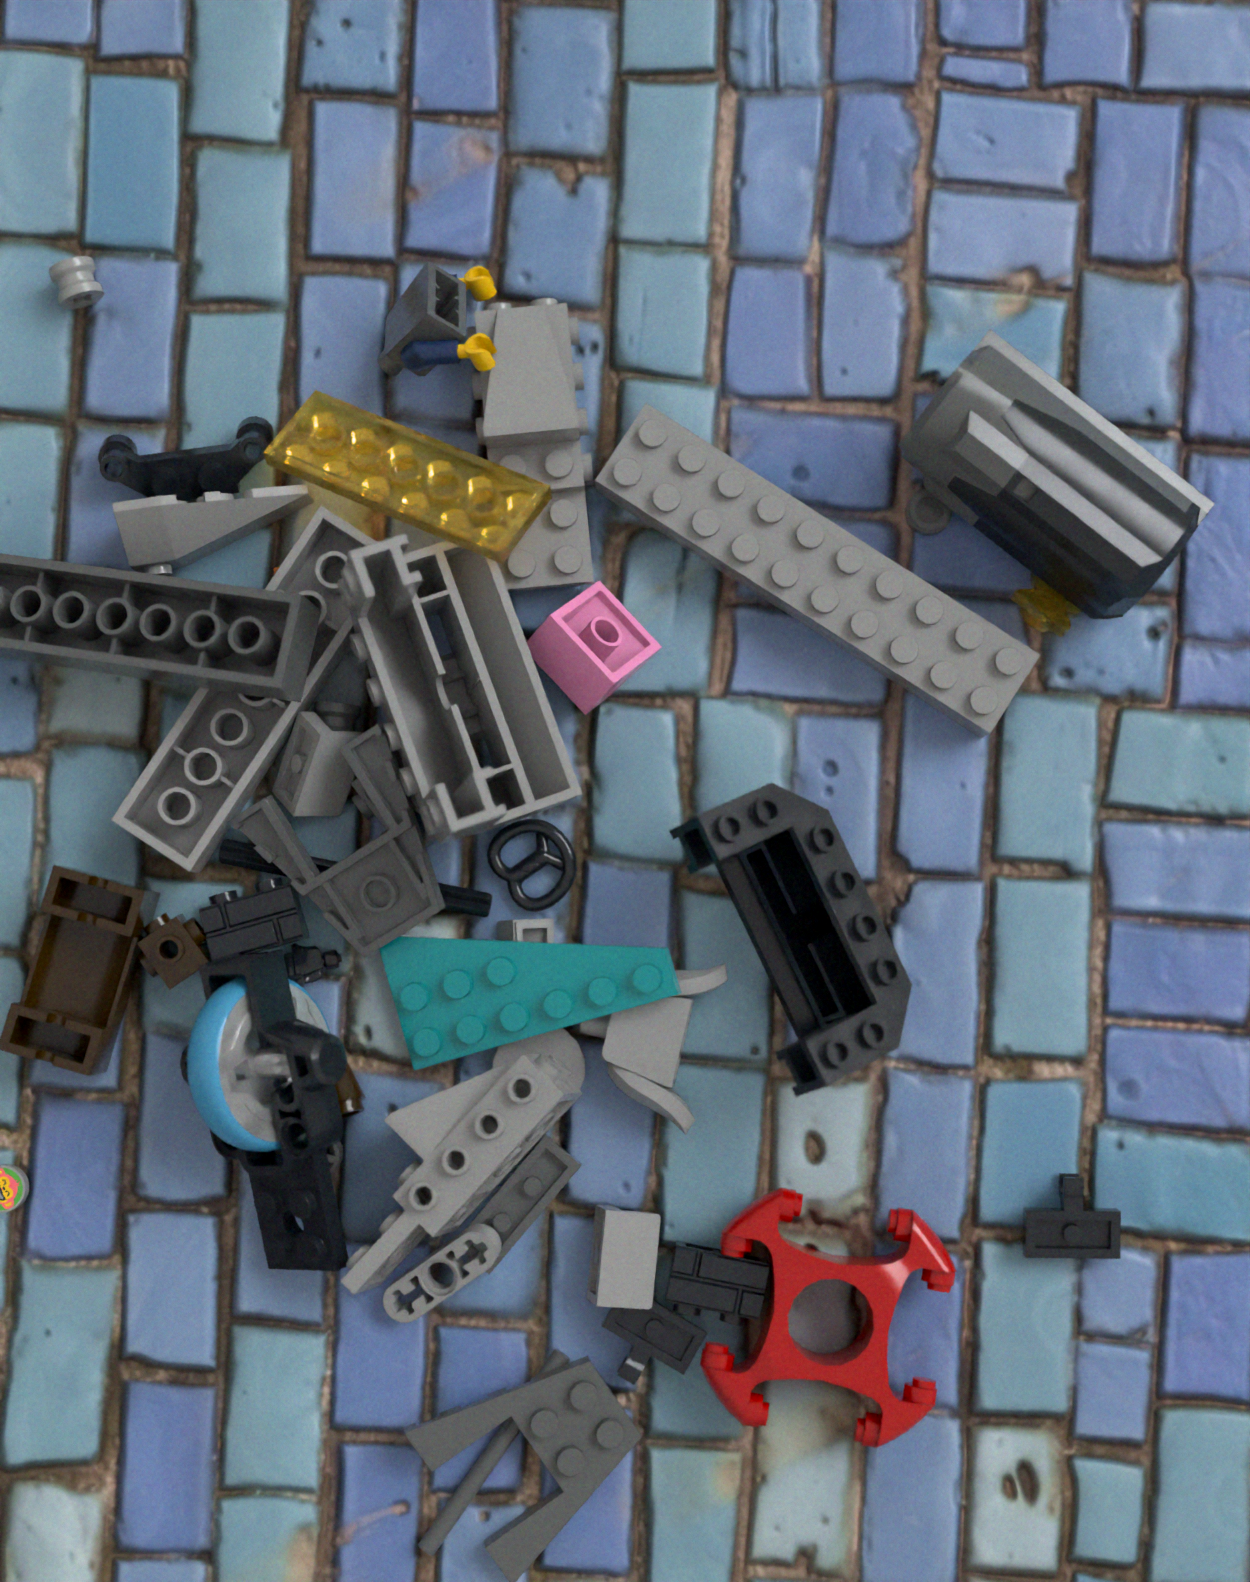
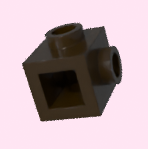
(159, 959)

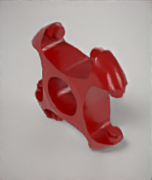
(856, 1367)

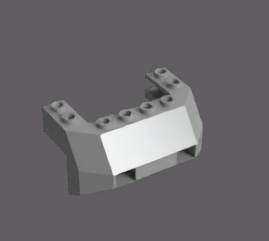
(457, 698)

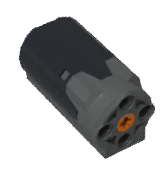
(1052, 480)

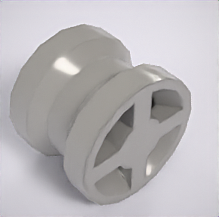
(76, 282)

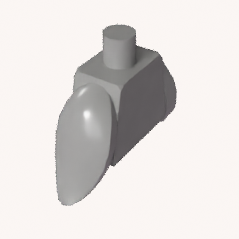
(648, 1041)

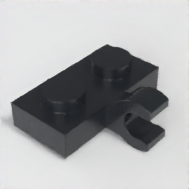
(1071, 1229)
(656, 1334)

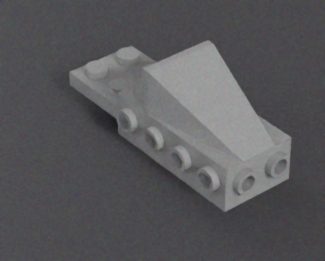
(536, 431)
(468, 1147)

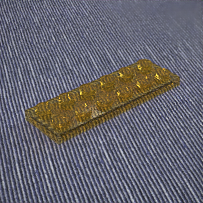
(409, 476)

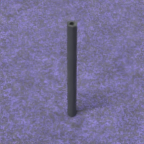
(479, 1472)

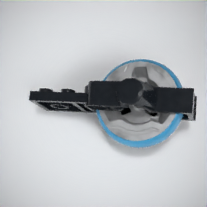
(238, 1046)

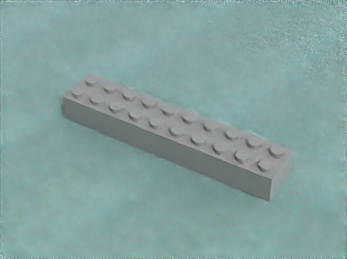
(815, 571)

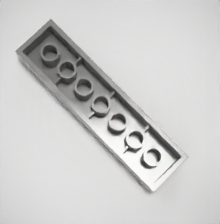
(231, 738)

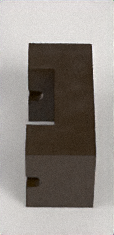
(80, 971)

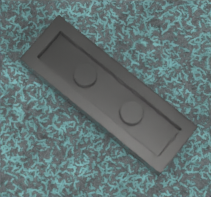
(525, 1195)

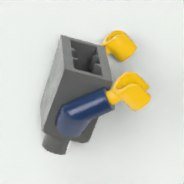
(431, 323)

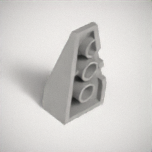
(172, 534)

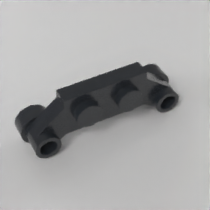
(187, 471)

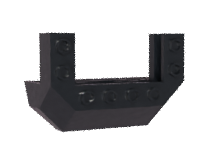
(808, 928)

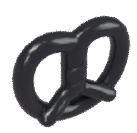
(534, 862)

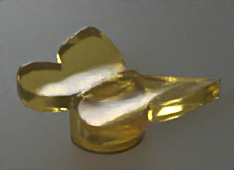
(1045, 608)

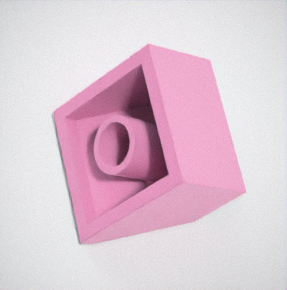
(591, 646)

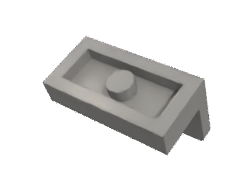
(313, 770)
(623, 1258)

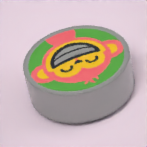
(13, 1187)

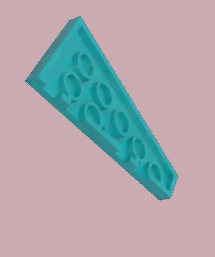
(492, 992)

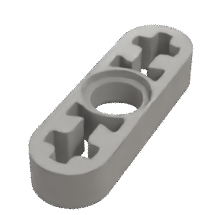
(435, 1292)

